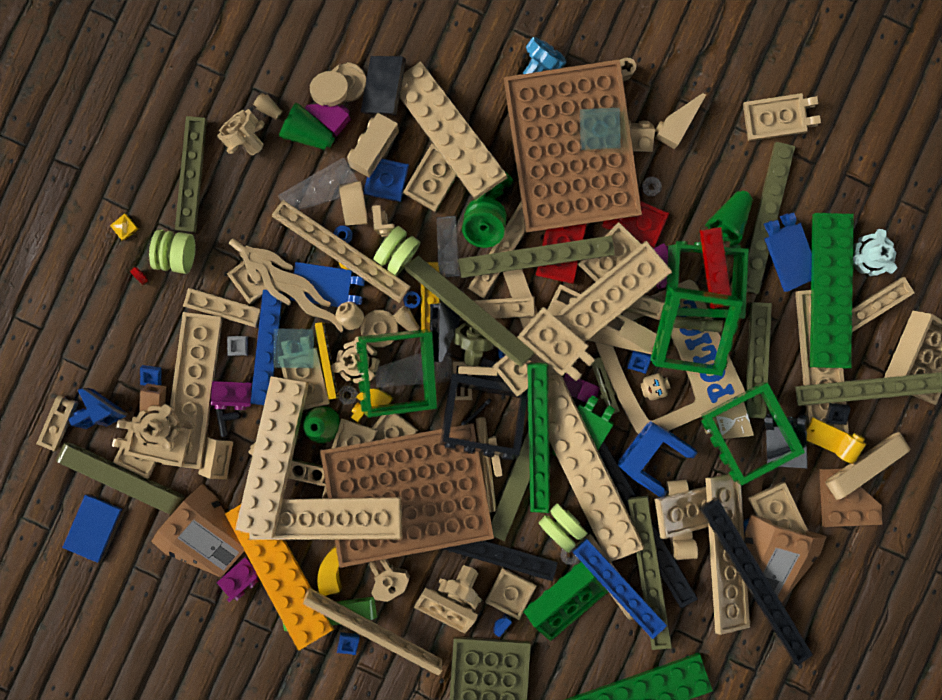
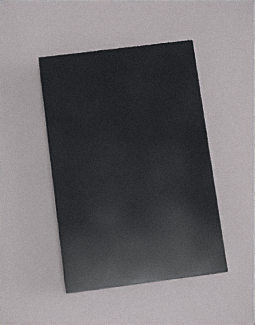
(383, 85)

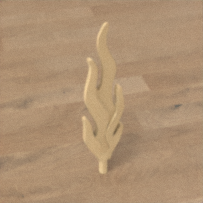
(275, 279)

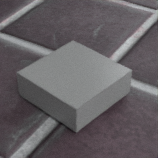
(237, 345)

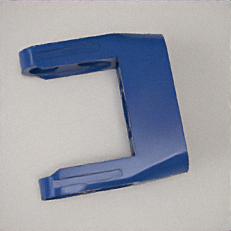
(644, 448)

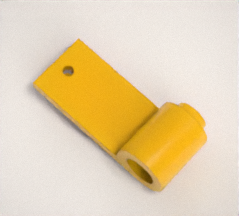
(833, 439)

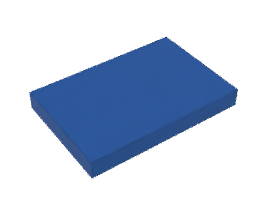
(92, 528)

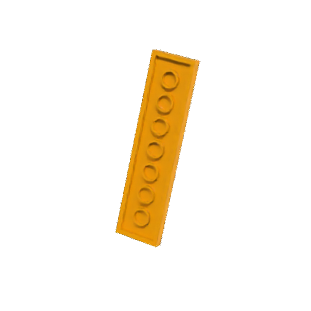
(284, 585)

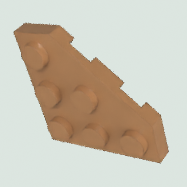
(852, 510)

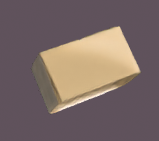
(353, 203)

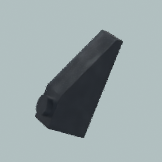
(443, 326)

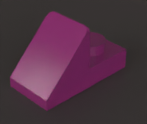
(580, 389)

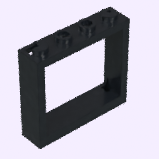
(469, 446)

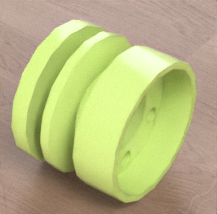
(172, 251)

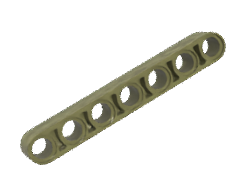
(119, 478)

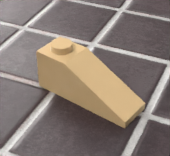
(674, 127)

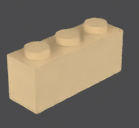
(372, 145)

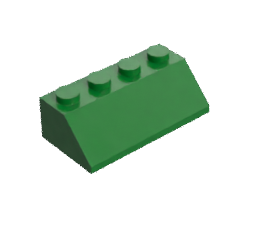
(565, 601)

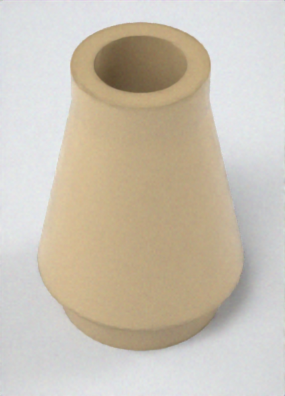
(267, 106)
(406, 319)

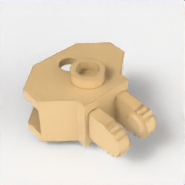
(386, 578)

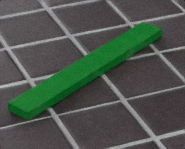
(539, 437)

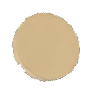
(355, 78)
(329, 88)
(379, 323)

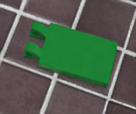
(597, 425)

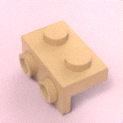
(642, 136)

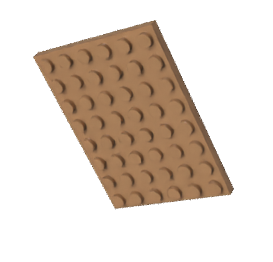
(556, 177)
(437, 486)

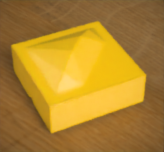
(124, 227)

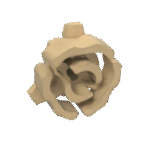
(240, 131)
(345, 358)
(143, 427)
(461, 588)

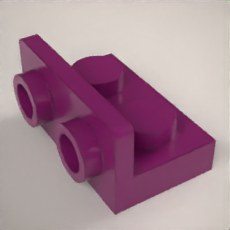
(231, 394)
(238, 579)

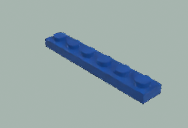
(264, 360)
(619, 588)

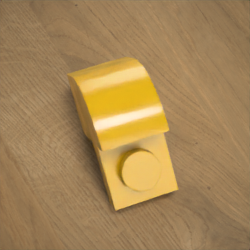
(378, 398)

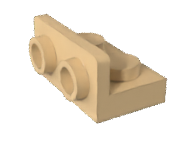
(381, 222)

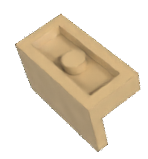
(216, 458)

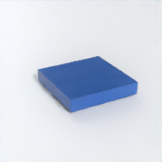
(387, 180)

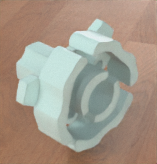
(875, 254)

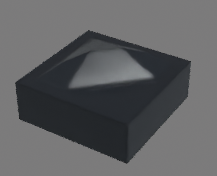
(837, 414)

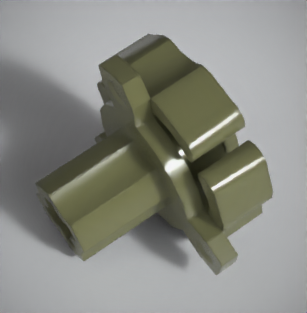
(472, 342)

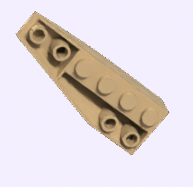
(619, 332)

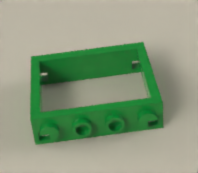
(739, 283)
(667, 321)
(427, 367)
(780, 419)

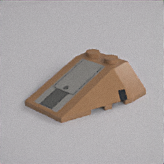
(200, 534)
(782, 552)

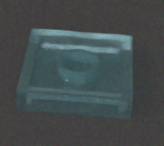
(600, 128)
(293, 348)

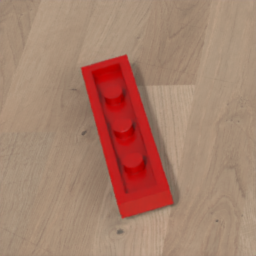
(715, 262)

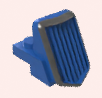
(98, 410)

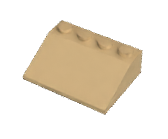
(919, 350)

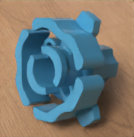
(543, 57)

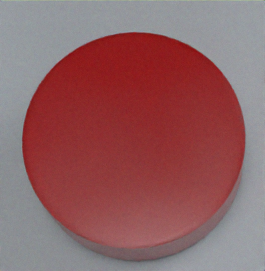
(139, 275)

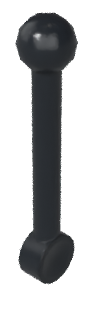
(476, 412)

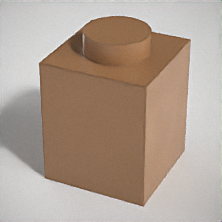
(152, 395)

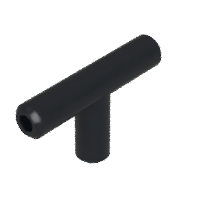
(222, 418)

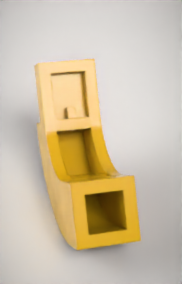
(329, 574)

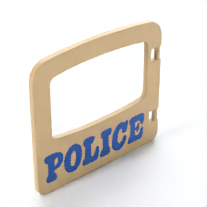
(693, 347)

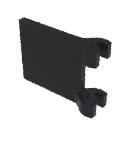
(778, 446)

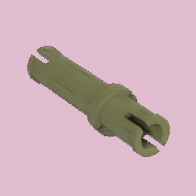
(698, 324)
(598, 363)

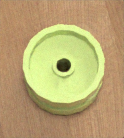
(397, 250)
(563, 527)

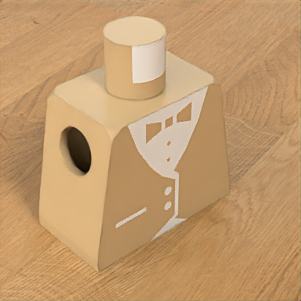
(733, 423)

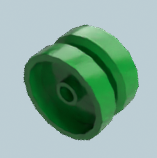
(484, 222)

